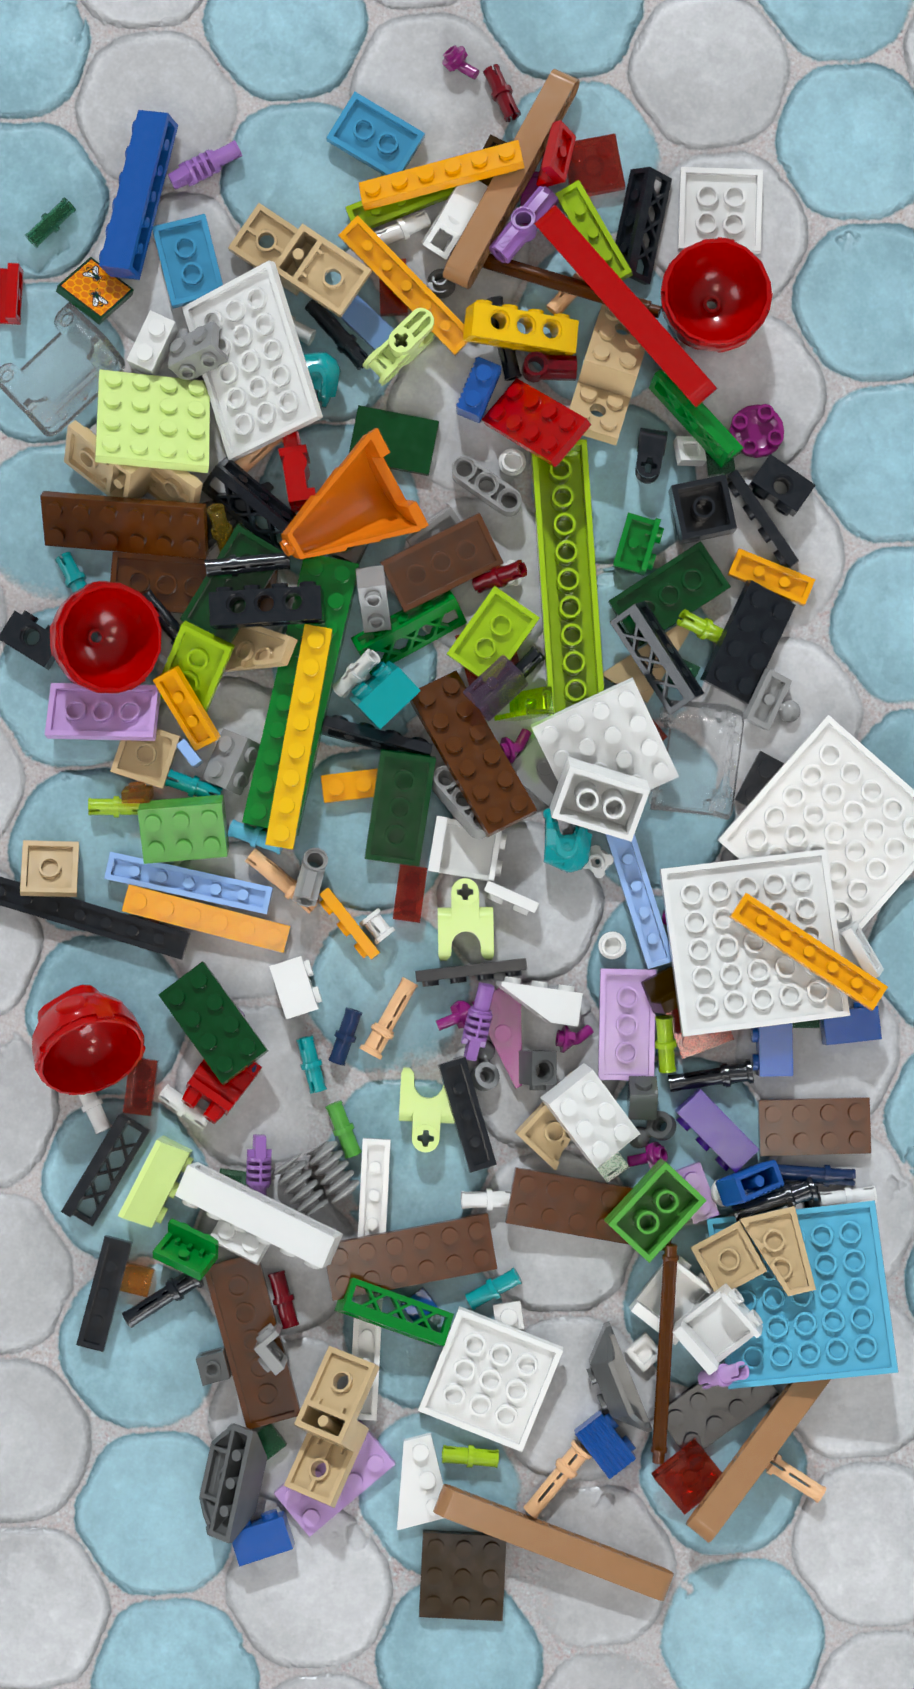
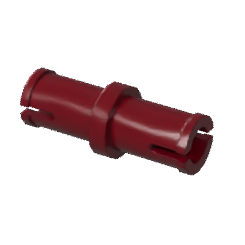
(501, 93)
(499, 576)
(283, 1299)

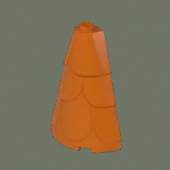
(353, 506)

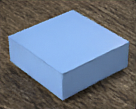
(189, 753)

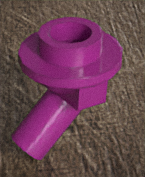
(454, 59)
(512, 748)
(458, 1016)
(566, 1038)
(653, 1153)

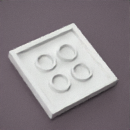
(720, 205)

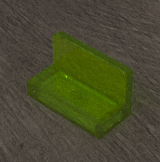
(529, 705)

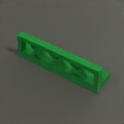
(696, 420)
(407, 626)
(389, 1322)

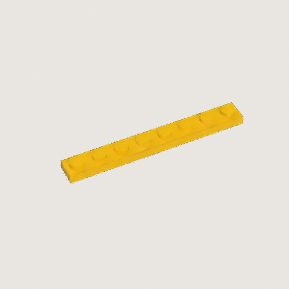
(299, 736)

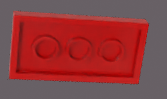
(536, 422)

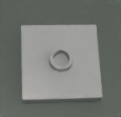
(536, 772)

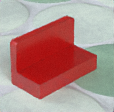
(556, 156)
(11, 294)

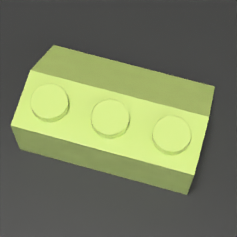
(156, 1182)

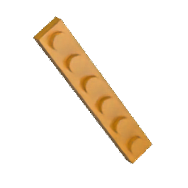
(441, 175)
(403, 282)
(205, 918)
(808, 951)

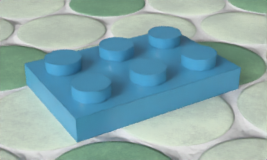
(375, 136)
(187, 259)

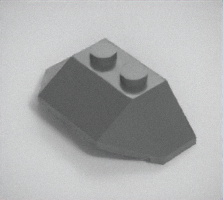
(615, 1381)
(232, 1482)

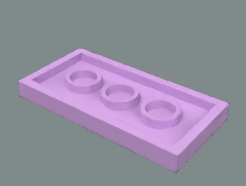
(102, 716)
(625, 1025)
(368, 1467)

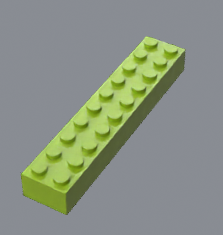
(567, 577)

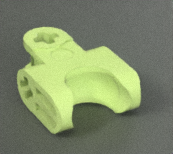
(392, 355)
(465, 917)
(422, 1111)

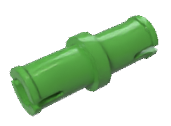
(343, 1129)

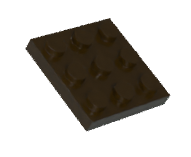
(462, 1576)

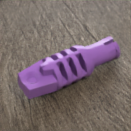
(203, 165)
(478, 1022)
(259, 1165)

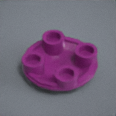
(757, 430)

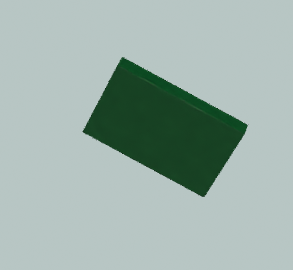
(406, 436)

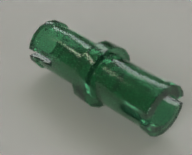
(50, 222)

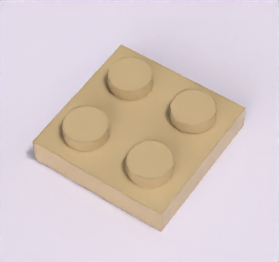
(147, 760)
(49, 868)
(729, 1257)

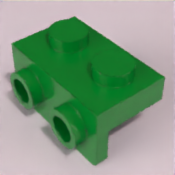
(637, 543)
(187, 1250)

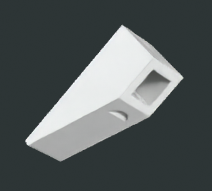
(453, 218)
(549, 1004)

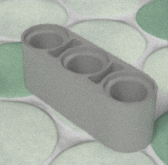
(479, 474)
(448, 795)

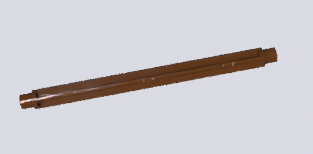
(552, 280)
(664, 1353)

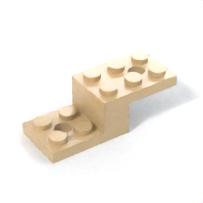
(301, 259)
(607, 377)
(124, 479)
(331, 1426)

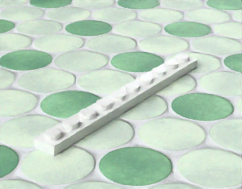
(371, 1221)

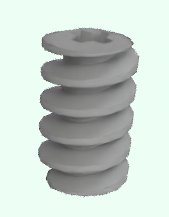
(333, 1170)
(300, 1186)

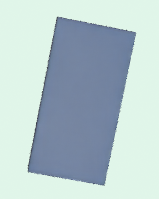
(366, 323)

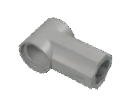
(310, 878)

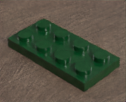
(242, 544)
(678, 585)
(400, 807)
(213, 1023)

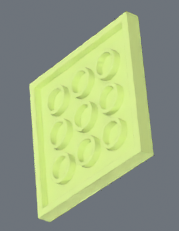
(152, 421)

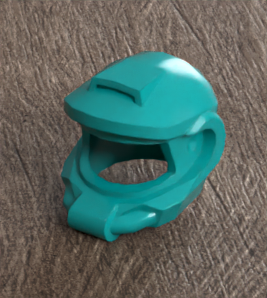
(324, 375)
(565, 851)

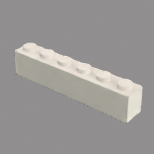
(258, 1215)

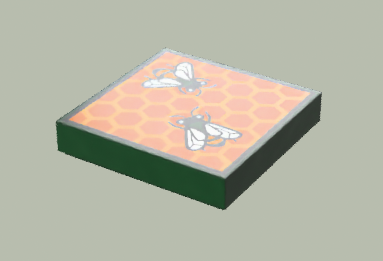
(94, 291)

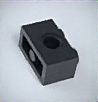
(776, 471)
(16, 634)

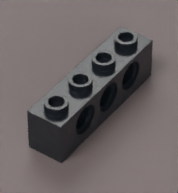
(309, 612)

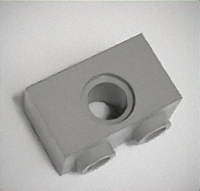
(373, 598)

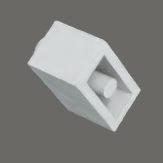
(152, 344)
(295, 986)

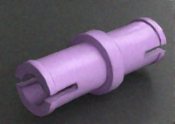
(724, 1375)

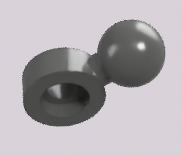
(442, 289)
(485, 1068)
(653, 1130)

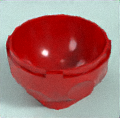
(718, 273)
(125, 643)
(85, 1041)

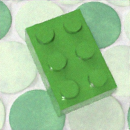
(183, 829)
(655, 1210)

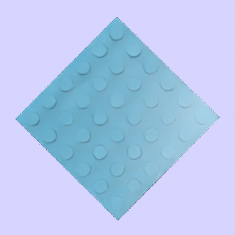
(828, 1331)

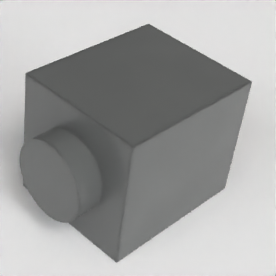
(642, 1097)

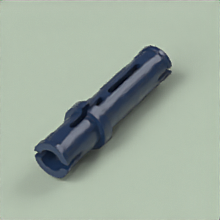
(819, 1175)

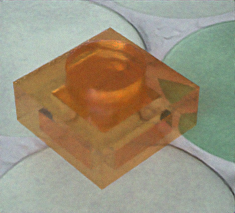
(137, 793)
(137, 1279)

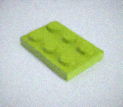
(493, 630)
(201, 659)

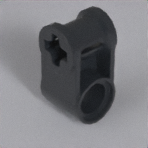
(650, 451)

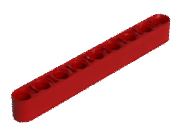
(625, 306)

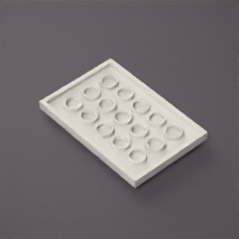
(266, 381)

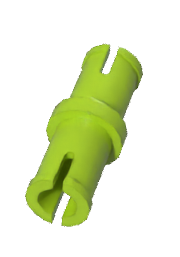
(702, 627)
(111, 806)
(665, 1043)
(470, 1456)

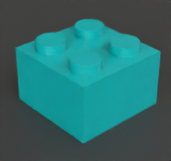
(384, 693)

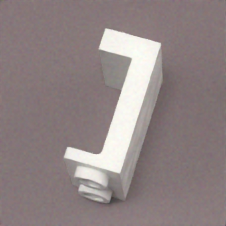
(462, 855)
(858, 950)
(689, 1293)
(717, 1327)

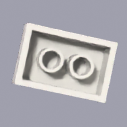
(599, 799)
(590, 1115)

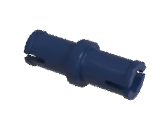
(345, 1036)

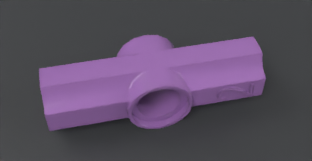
(515, 236)

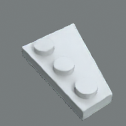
(419, 1482)

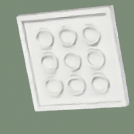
(608, 731)
(490, 1379)

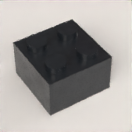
(702, 509)

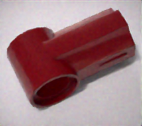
(553, 367)

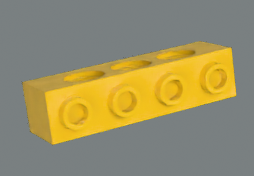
(480, 330)

